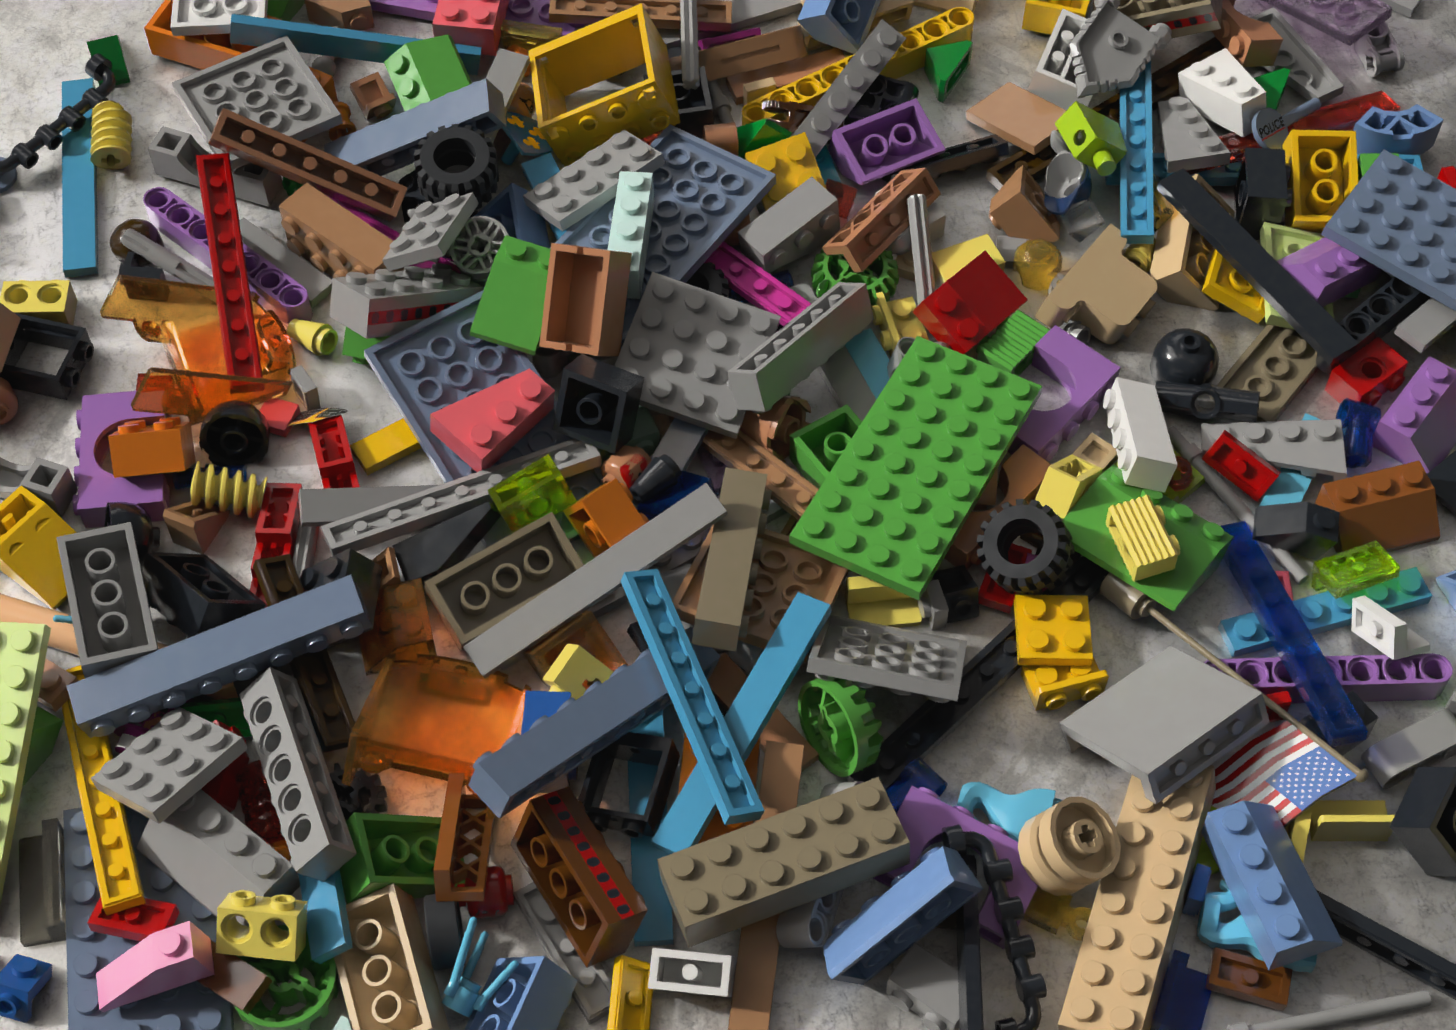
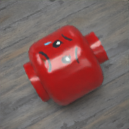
(497, 895)

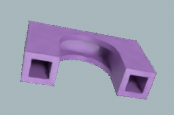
(1085, 378)
(97, 420)
(923, 819)

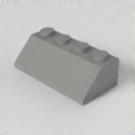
(215, 854)

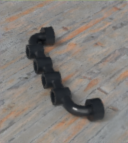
(72, 117)
(1007, 912)

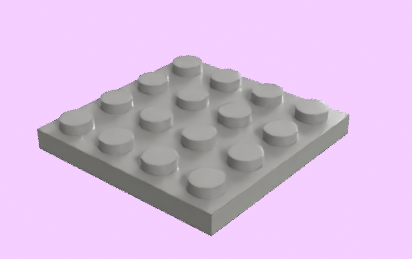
(264, 86)
(686, 346)
(888, 658)

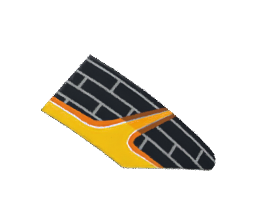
(317, 414)

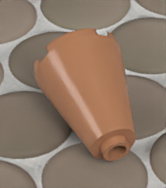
(774, 427)

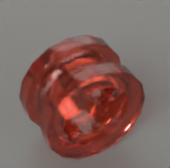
(1185, 481)

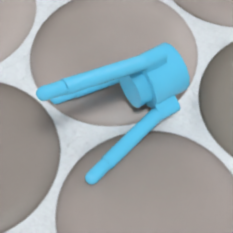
(461, 991)

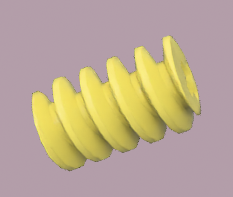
(111, 136)
(227, 490)

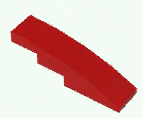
(333, 453)
(276, 526)

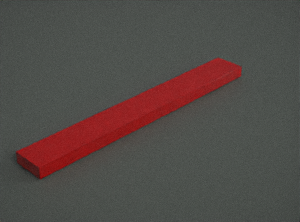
(228, 266)

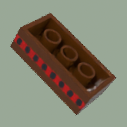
(578, 876)

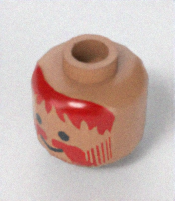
(625, 465)

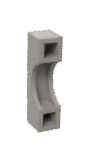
(174, 157)
(43, 478)

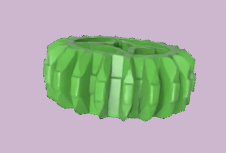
(883, 266)

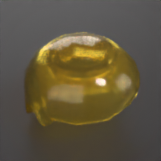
(1037, 263)

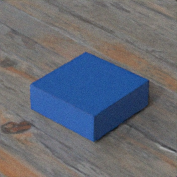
(1197, 890)

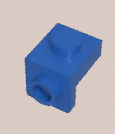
(19, 985)

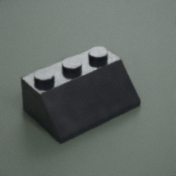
(195, 592)

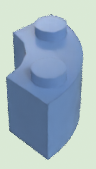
(1397, 132)

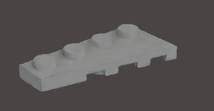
(1307, 71)
(1188, 137)
(1296, 445)

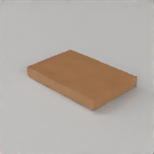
(1017, 117)

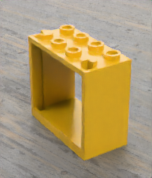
(592, 57)

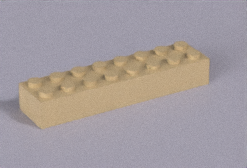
(1138, 909)

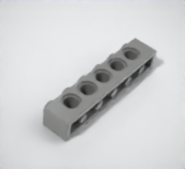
(297, 775)

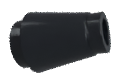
(656, 478)

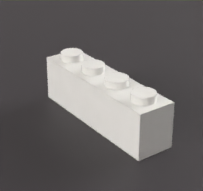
(1140, 434)

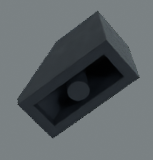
(1297, 528)

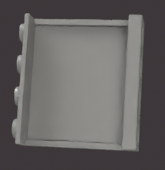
(1167, 721)

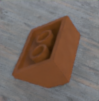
(1385, 506)

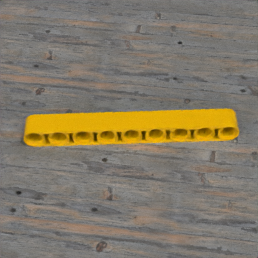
(943, 29)

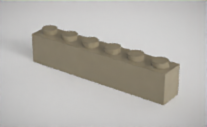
(729, 561)

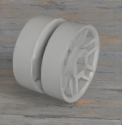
(476, 236)

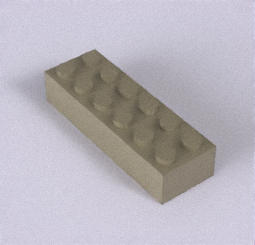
(784, 861)

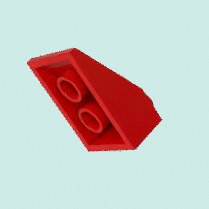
(970, 304)

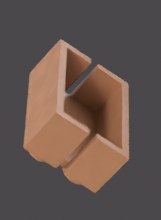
(585, 299)

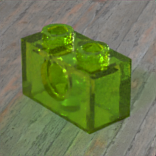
(532, 494)

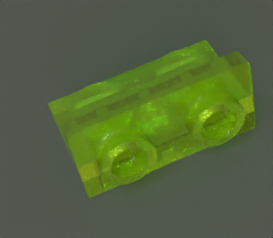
(1354, 570)

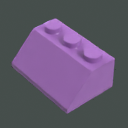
(884, 143)
(1329, 270)
(1421, 418)

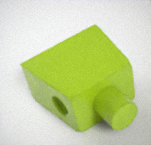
(1099, 145)

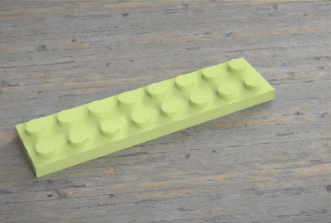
(21, 671)

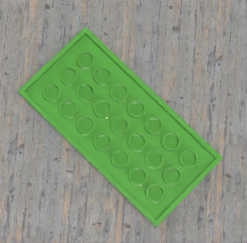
(916, 467)

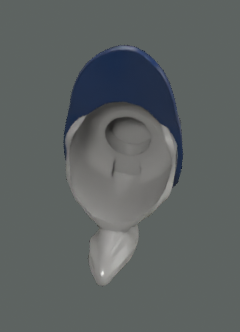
(1066, 178)

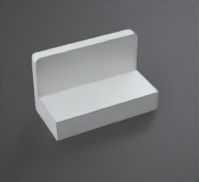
(1385, 630)

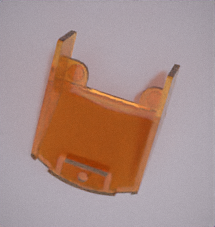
(189, 328)
(433, 718)

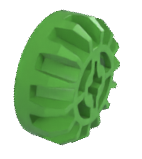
(839, 725)
(291, 993)

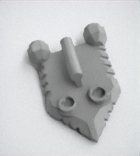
(1113, 49)

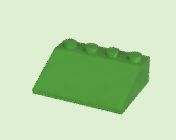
(1200, 541)

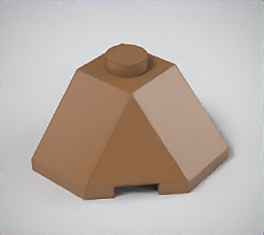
(1021, 209)

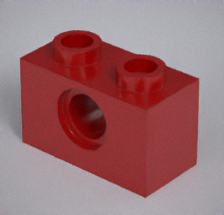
(1367, 374)

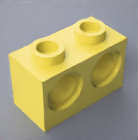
(41, 299)
(262, 935)

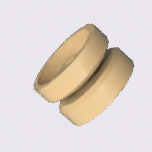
(1069, 846)

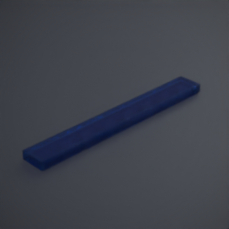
(1292, 639)

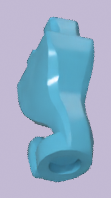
(1005, 809)
(1235, 933)

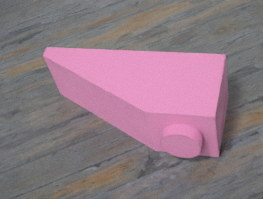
(156, 965)

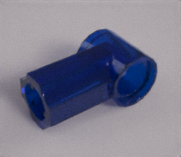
(1358, 426)
(915, 774)

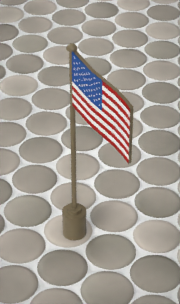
(1278, 768)

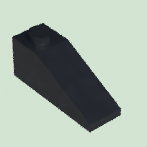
(445, 543)

